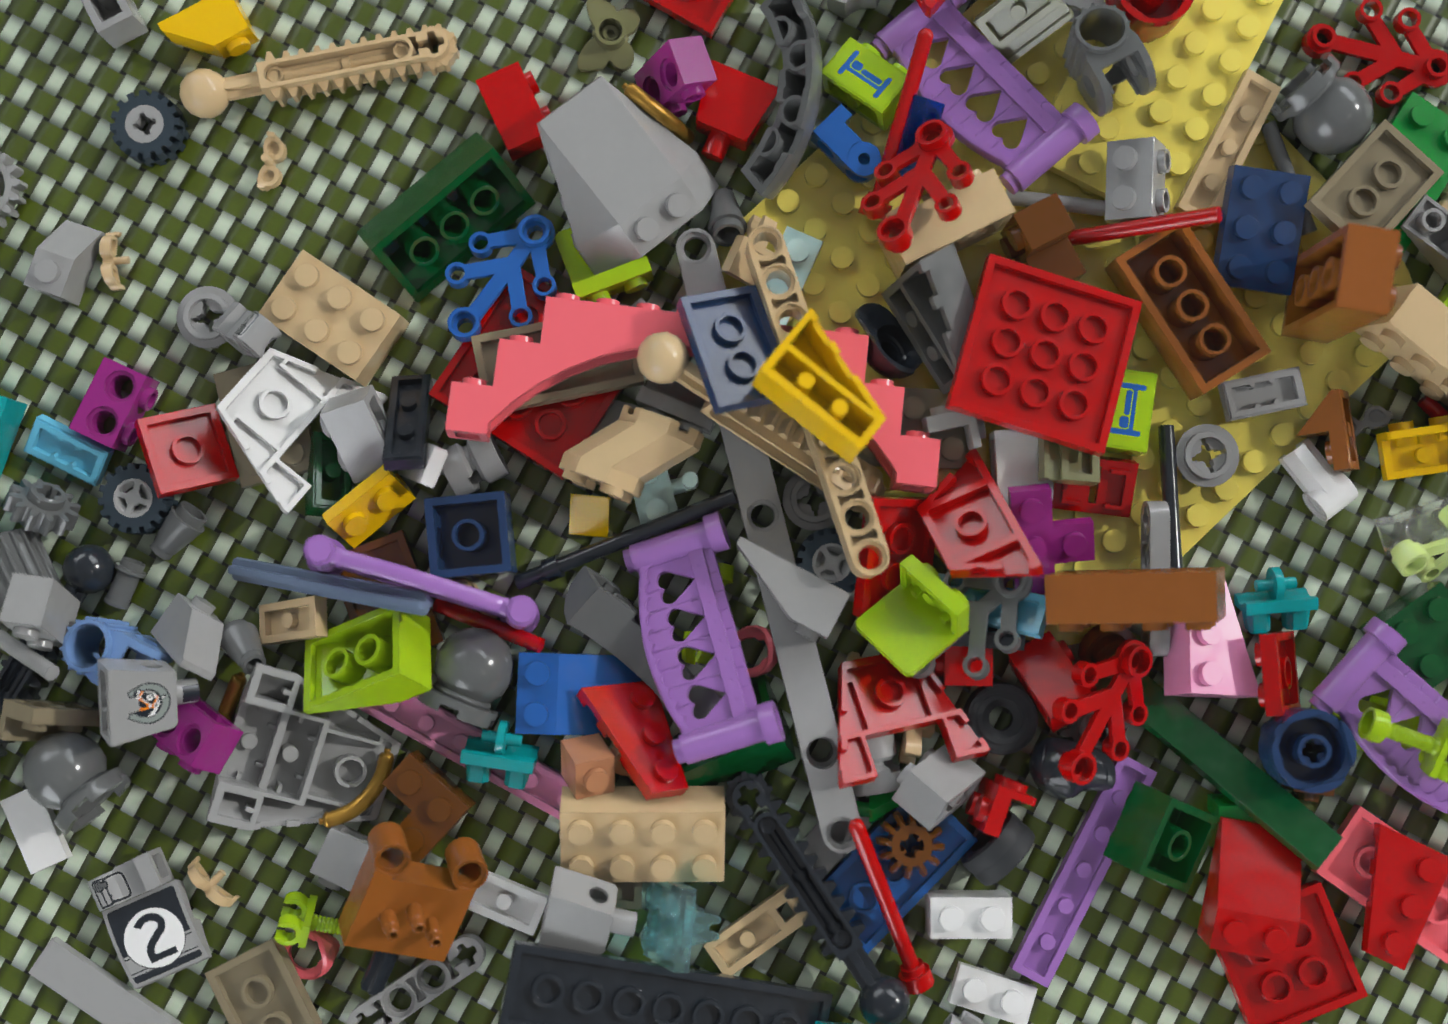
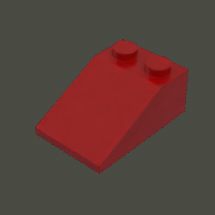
(1251, 893)

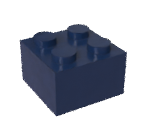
(470, 535)

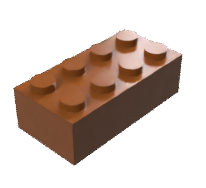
(1343, 283)
(1188, 310)
(1134, 597)

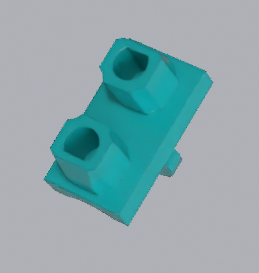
(1275, 596)
(499, 751)

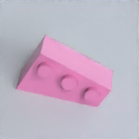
(1209, 661)

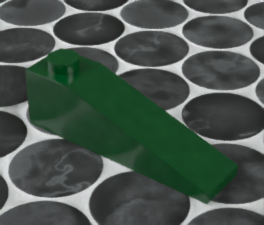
(753, 758)

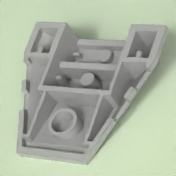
(620, 175)
(294, 762)

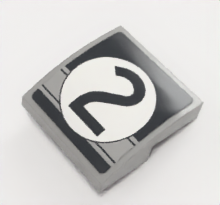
(156, 934)

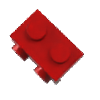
(992, 800)

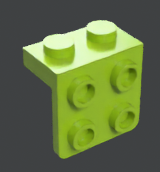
(589, 287)
(915, 618)

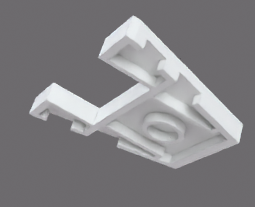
(272, 410)

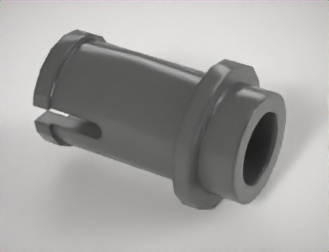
(124, 582)

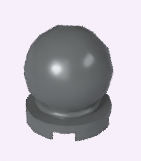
(1326, 110)
(470, 674)
(71, 776)

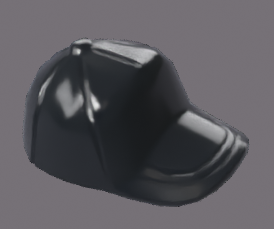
(888, 346)
(1050, 780)

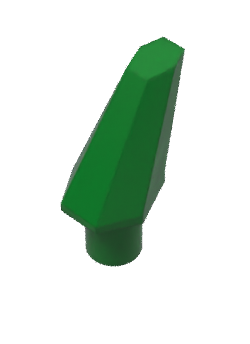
(877, 806)

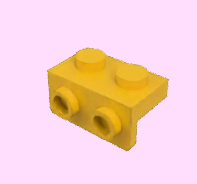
(1413, 450)
(368, 506)

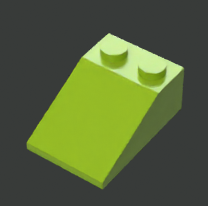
(368, 662)

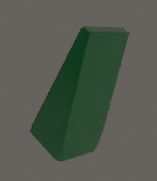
(325, 475)

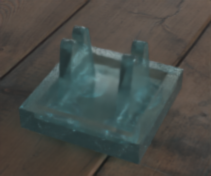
(675, 925)

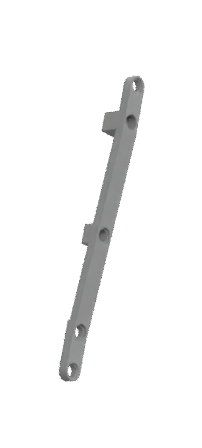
(796, 655)

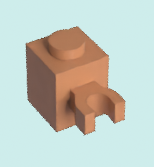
(590, 766)

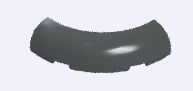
(797, 93)
(612, 621)

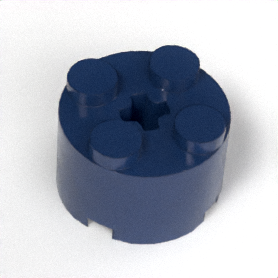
(1324, 764)

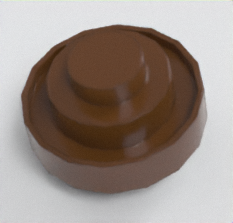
(1101, 645)

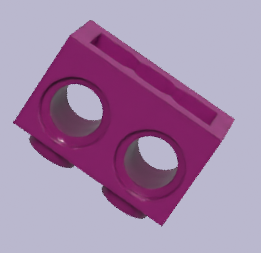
(678, 74)
(105, 399)
(200, 739)

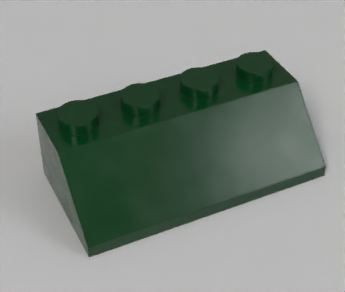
(441, 211)

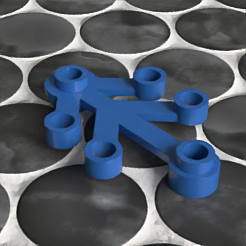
(503, 272)

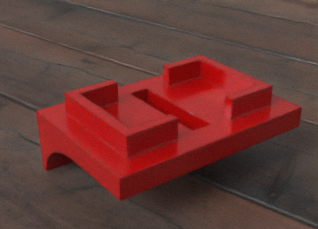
(1112, 495)

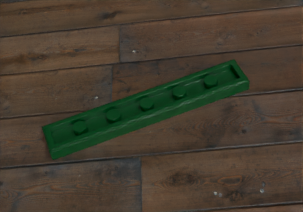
(1237, 777)

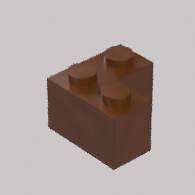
(1041, 240)
(433, 801)

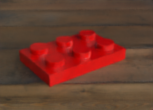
(904, 536)

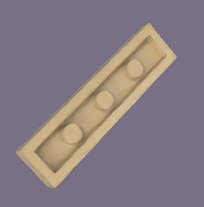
(1229, 142)

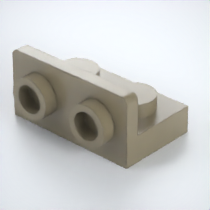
(37, 718)

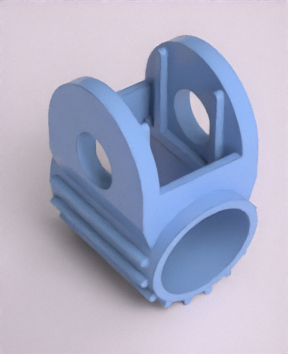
(83, 640)

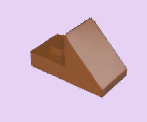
(1335, 419)

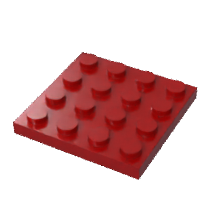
(1044, 355)
(538, 431)

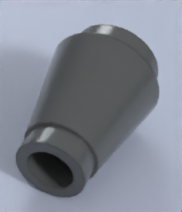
(725, 218)
(178, 530)
(243, 644)

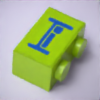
(865, 82)
(1133, 414)

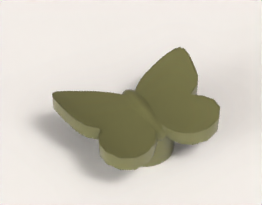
(609, 37)

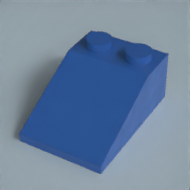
(549, 690)

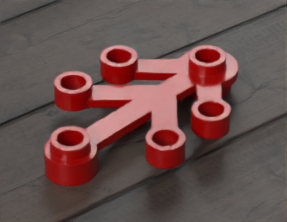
(1385, 54)
(931, 142)
(1128, 666)

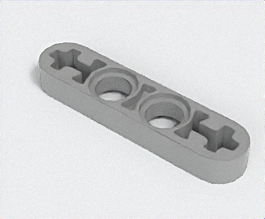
(1155, 554)
(419, 990)

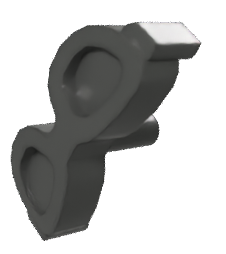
(1374, 418)

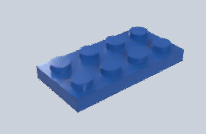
(858, 892)

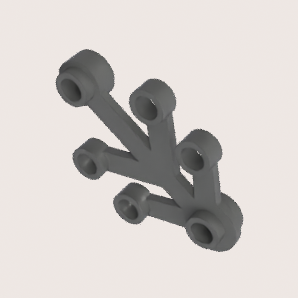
(979, 619)

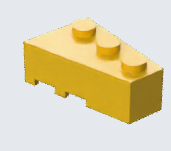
(819, 389)

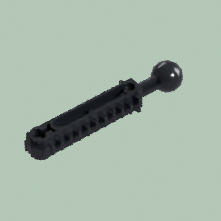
(86, 572)
(881, 996)

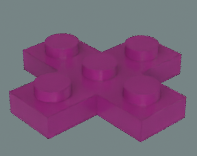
(1051, 539)

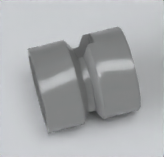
(472, 464)
(882, 752)

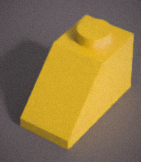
(212, 28)

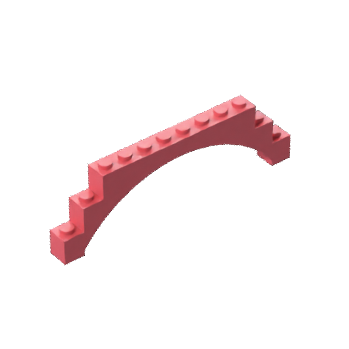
(603, 332)

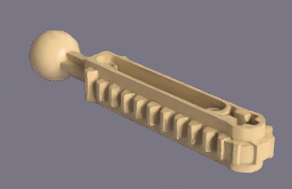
(209, 93)
(766, 427)

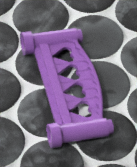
(1047, 131)
(331, 557)
(1375, 668)
(737, 717)

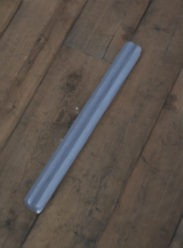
(331, 586)

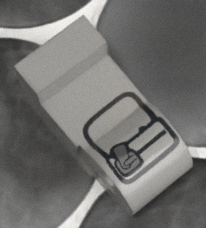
(246, 330)
(130, 879)

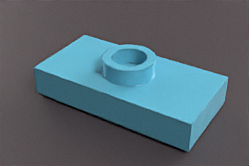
(68, 450)

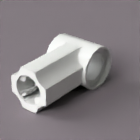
(1323, 488)

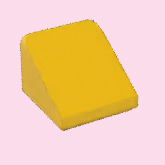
(589, 515)

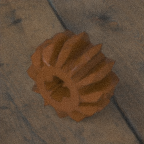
(897, 852)

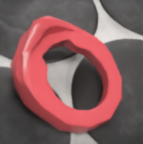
(761, 634)
(328, 948)

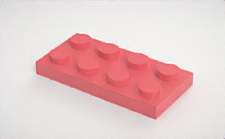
(1349, 872)

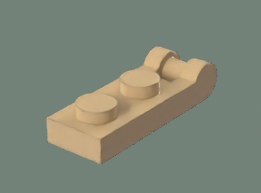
(754, 933)

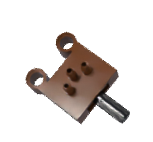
(406, 903)

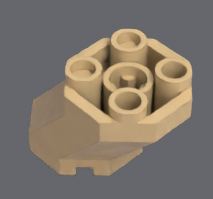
(629, 453)

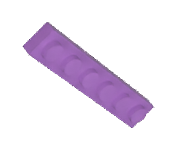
(1076, 879)

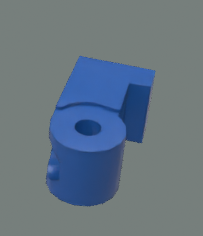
(845, 147)

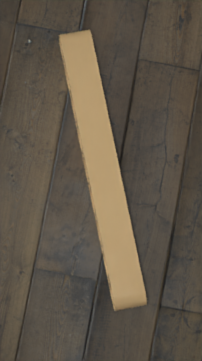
(826, 462)

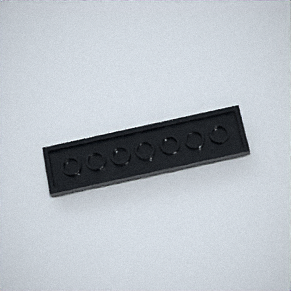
(589, 988)

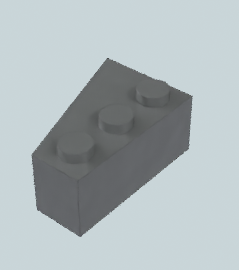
(934, 311)

